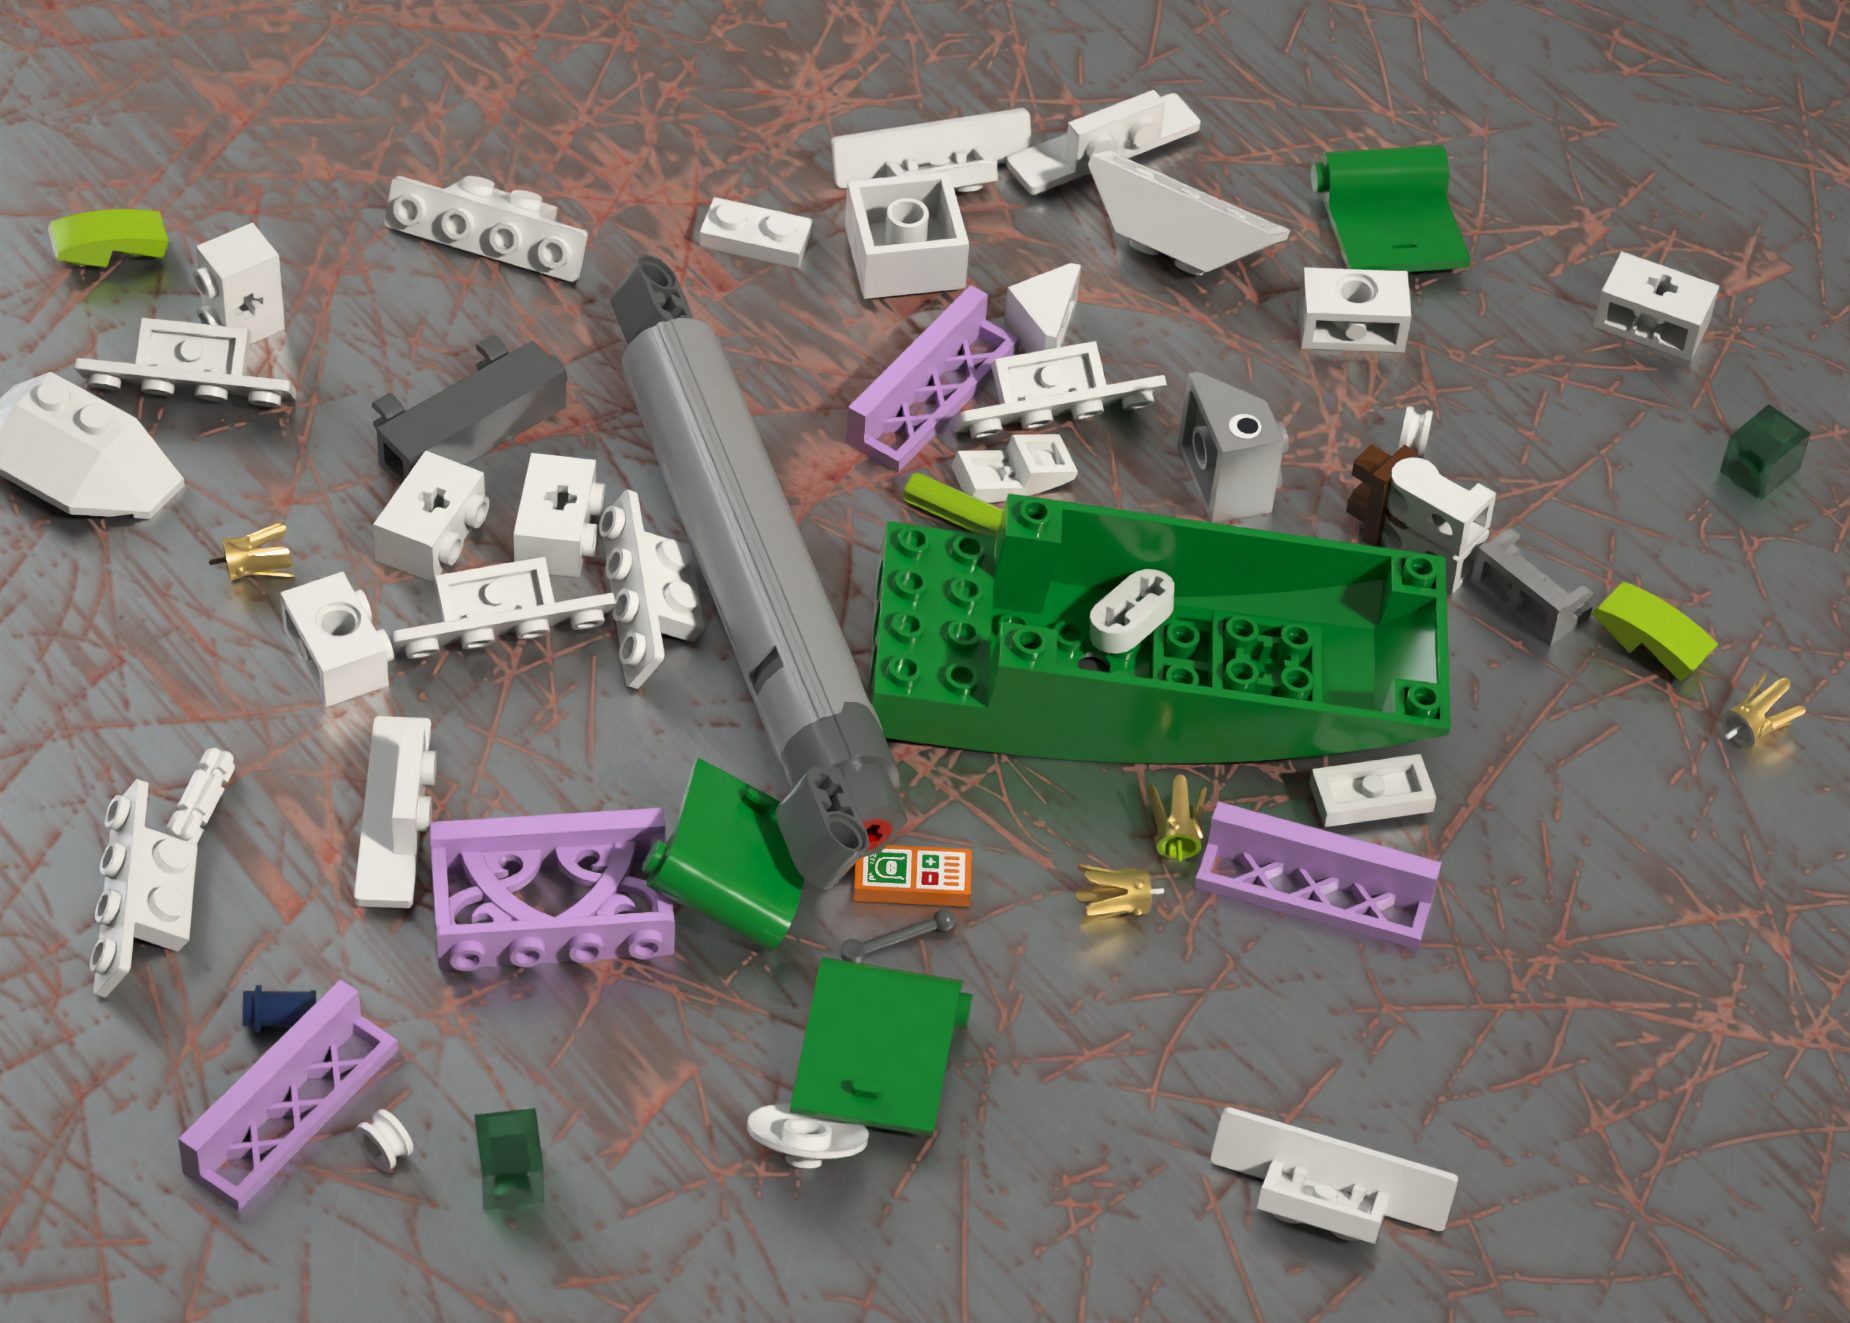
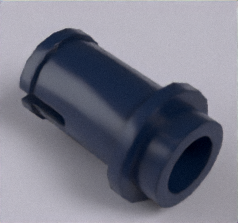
(275, 1007)

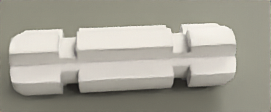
(201, 795)

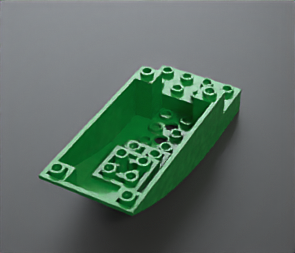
(1265, 657)

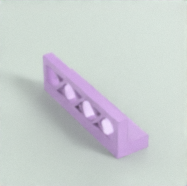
(917, 368)
(1321, 865)
(268, 1085)

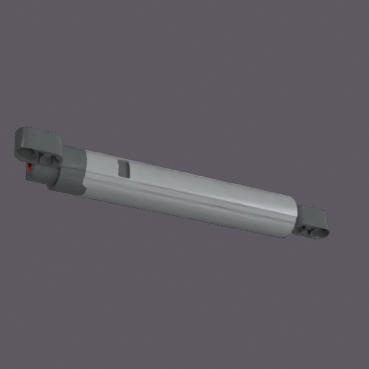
(760, 581)

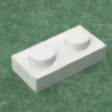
(756, 232)
(1372, 790)

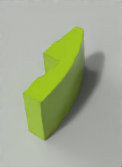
(93, 235)
(1641, 617)

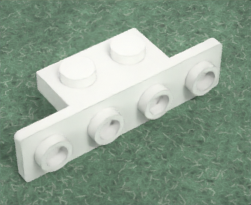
(1121, 128)
(963, 146)
(488, 223)
(189, 358)
(1053, 384)
(651, 588)
(496, 603)
(394, 811)
(144, 889)
(1329, 1179)

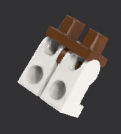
(1419, 510)

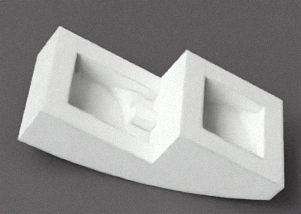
(1025, 468)

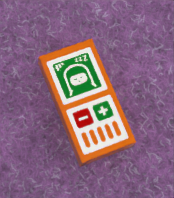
(915, 876)

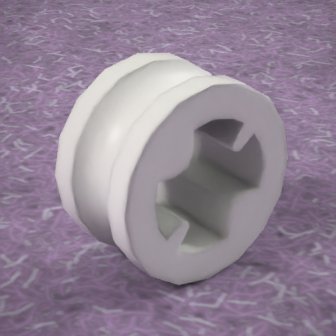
(1416, 430)
(384, 1140)

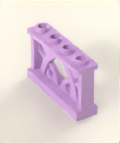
(566, 841)

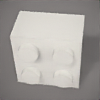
(906, 234)

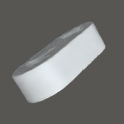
(1139, 616)

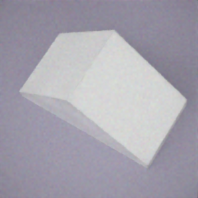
(1042, 308)

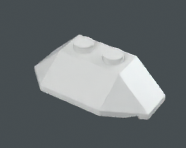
(1177, 218)
(81, 451)

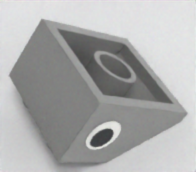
(1231, 448)

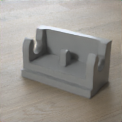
(1527, 591)

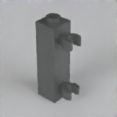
(475, 413)

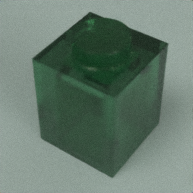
(1765, 452)
(509, 1159)

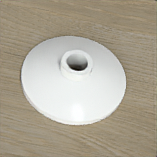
(805, 1138)

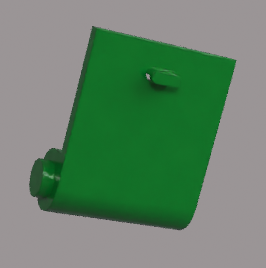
(1391, 208)
(728, 858)
(878, 1045)

